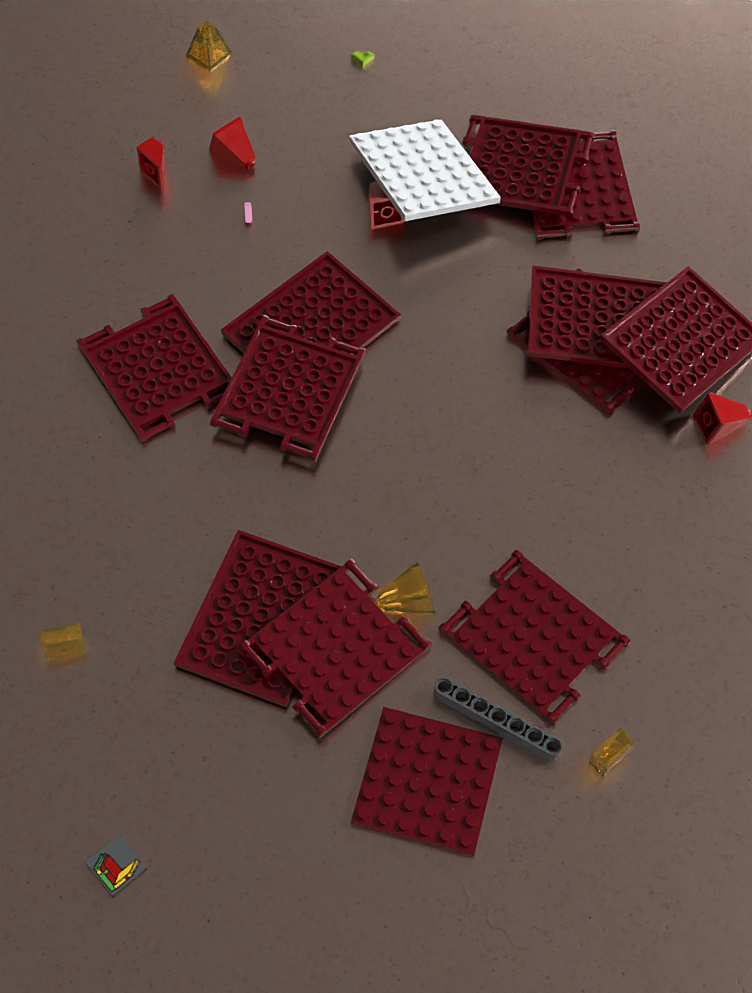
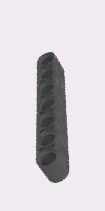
(501, 728)

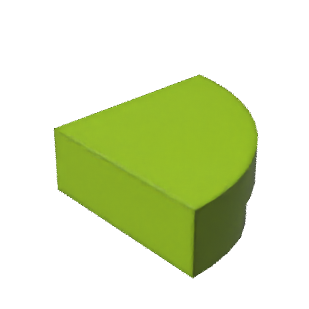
(362, 57)

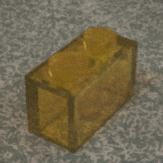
(62, 640)
(611, 752)

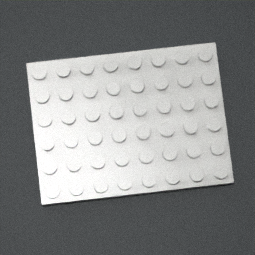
(423, 170)

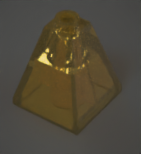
(208, 47)
(407, 593)

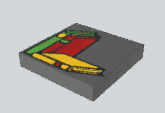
(116, 865)

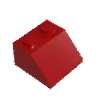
(153, 161)

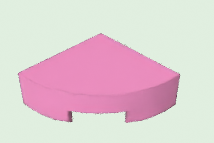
(248, 212)

